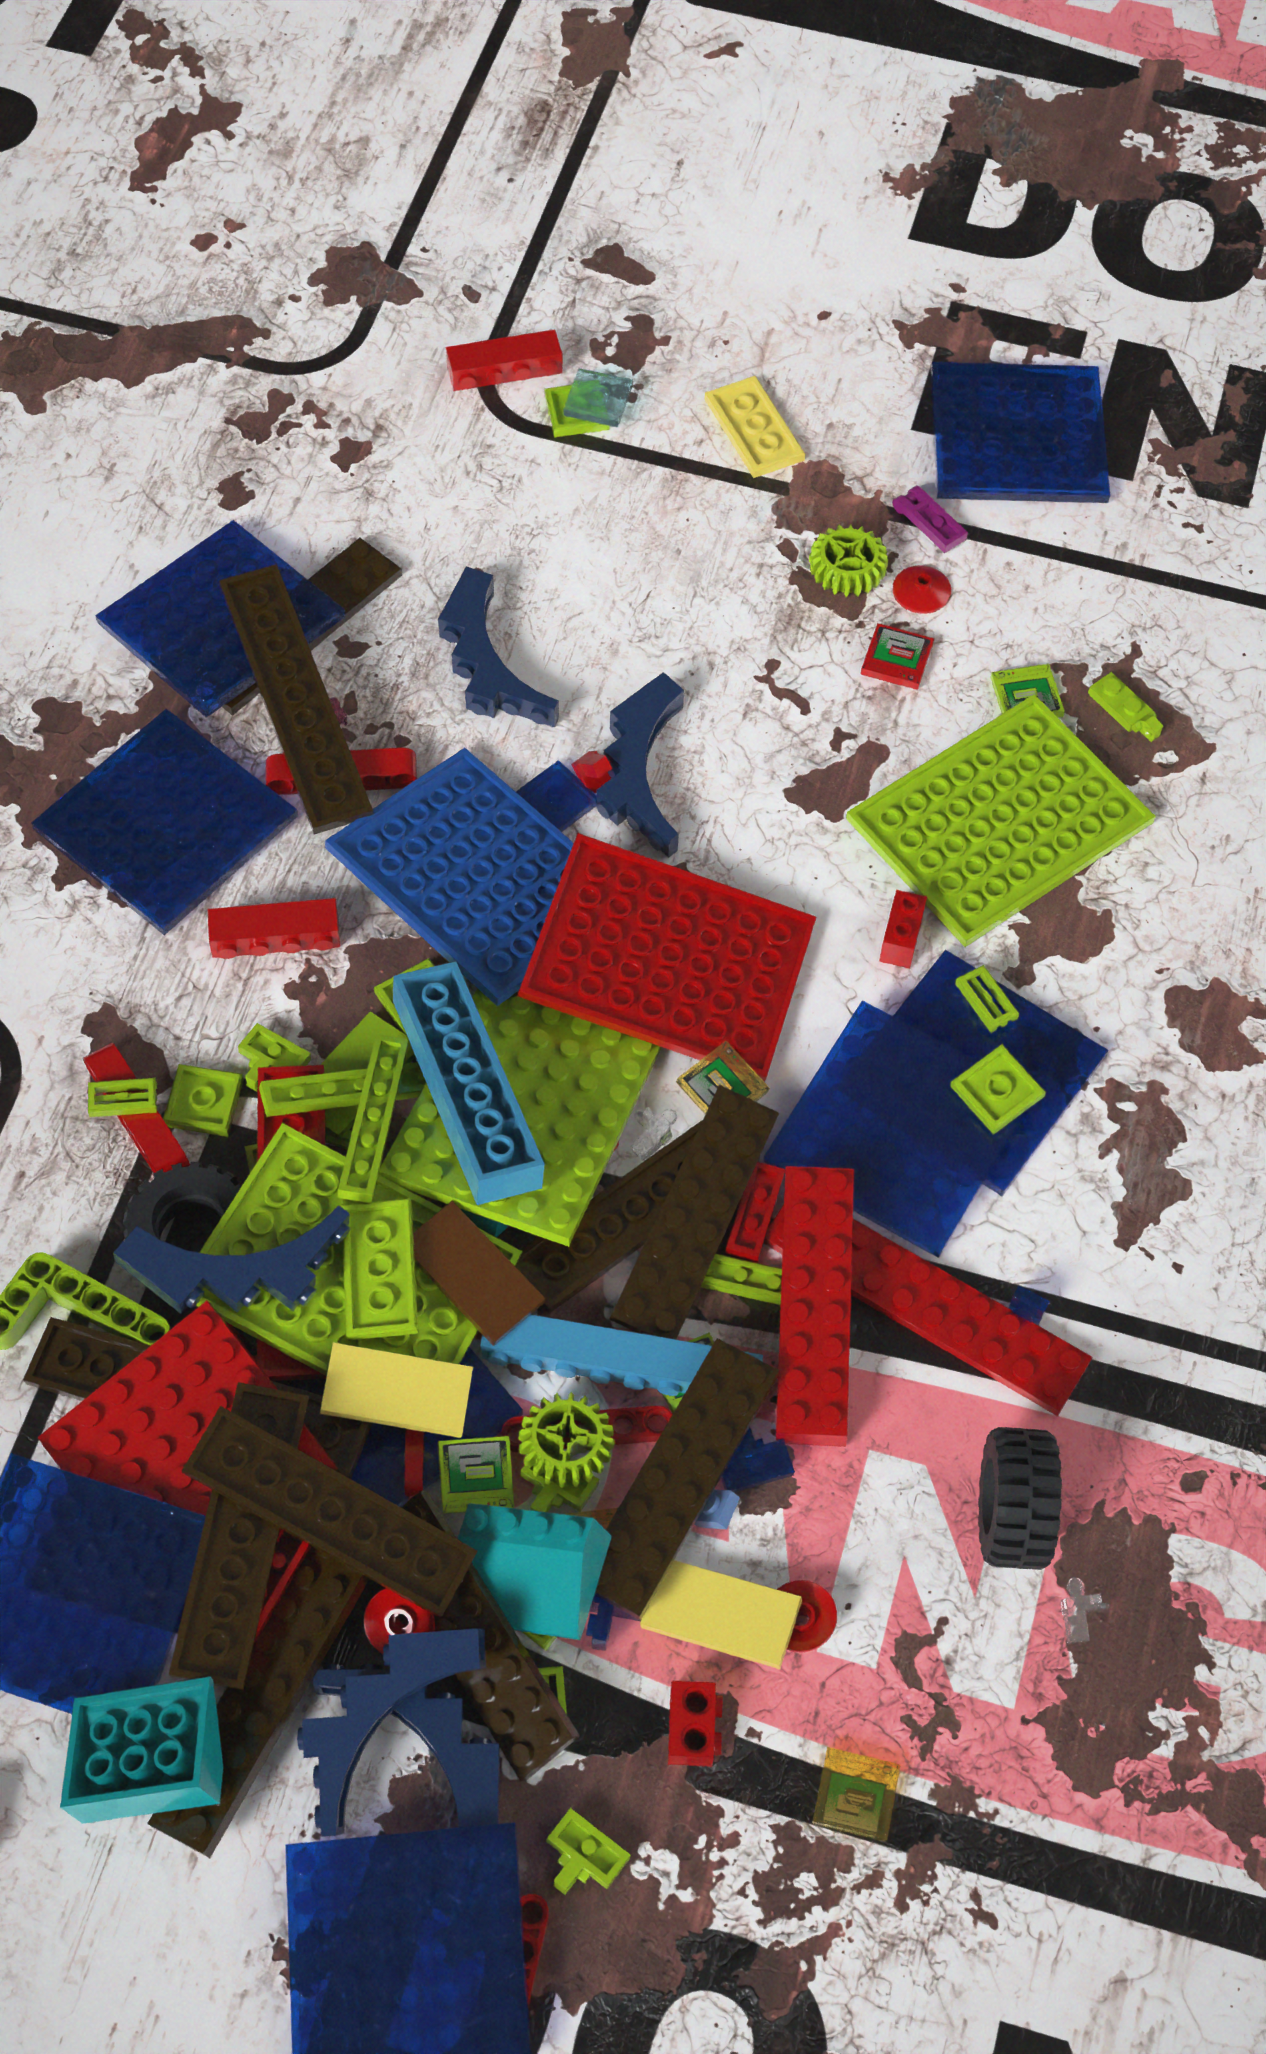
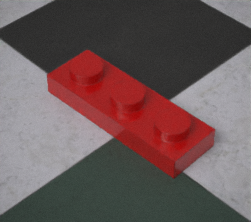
(755, 1212)

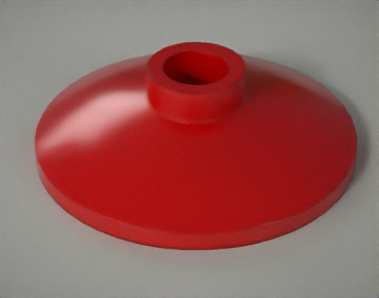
(921, 589)
(821, 1615)
(382, 1618)

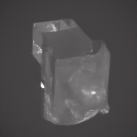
(656, 1132)
(1075, 1609)

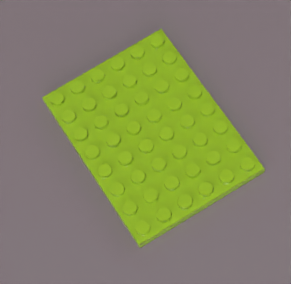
(999, 819)
(576, 1097)
(283, 1199)

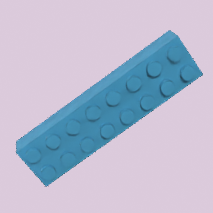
(467, 1083)

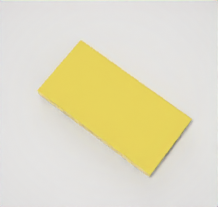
(754, 426)
(396, 1390)
(723, 1614)

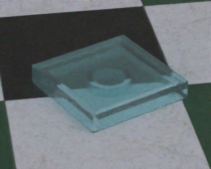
(598, 397)

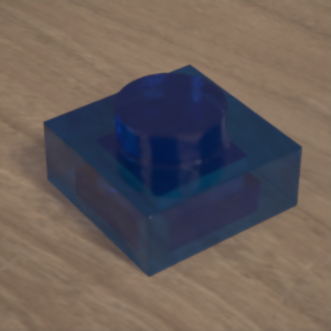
(1028, 1305)

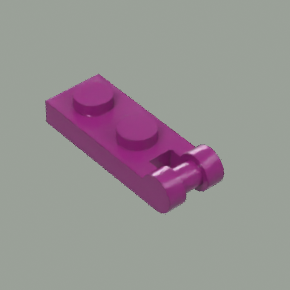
(930, 518)

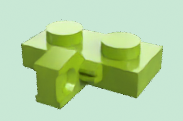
(269, 1050)
(553, 1495)
(585, 1853)

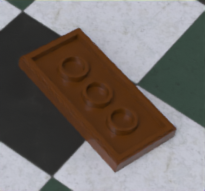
(474, 1273)

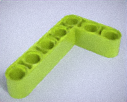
(78, 1302)

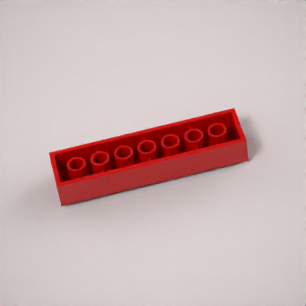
(815, 1306)

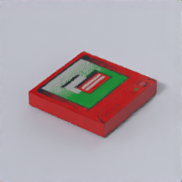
(897, 656)

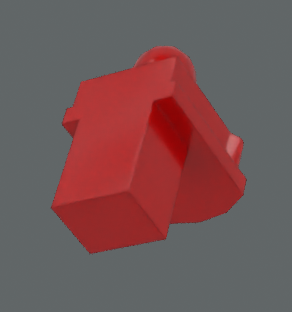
(592, 770)

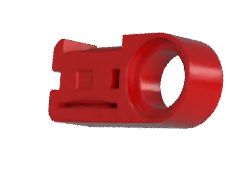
(414, 1462)

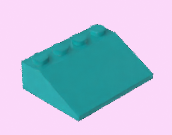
(537, 1565)
(143, 1752)

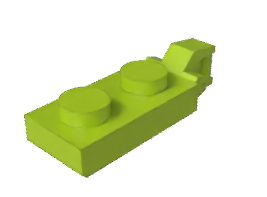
(1125, 706)

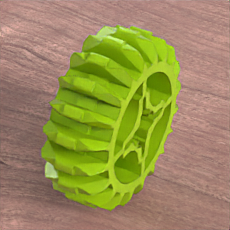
(848, 552)
(581, 1441)

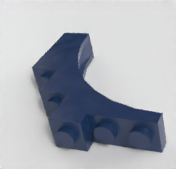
(474, 658)
(627, 793)
(234, 1279)
(369, 1700)
(469, 1768)

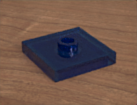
(559, 796)

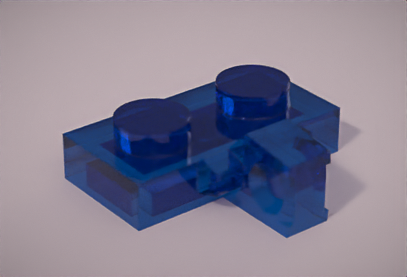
(757, 1464)

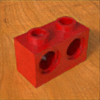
(903, 929)
(687, 1723)

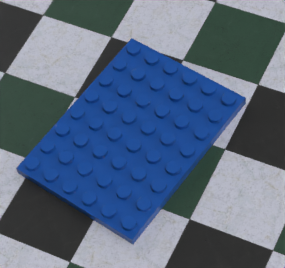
(462, 868)

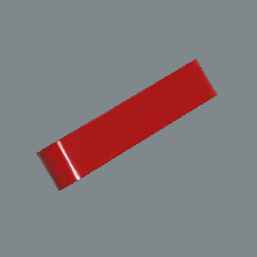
(377, 769)
(147, 1129)

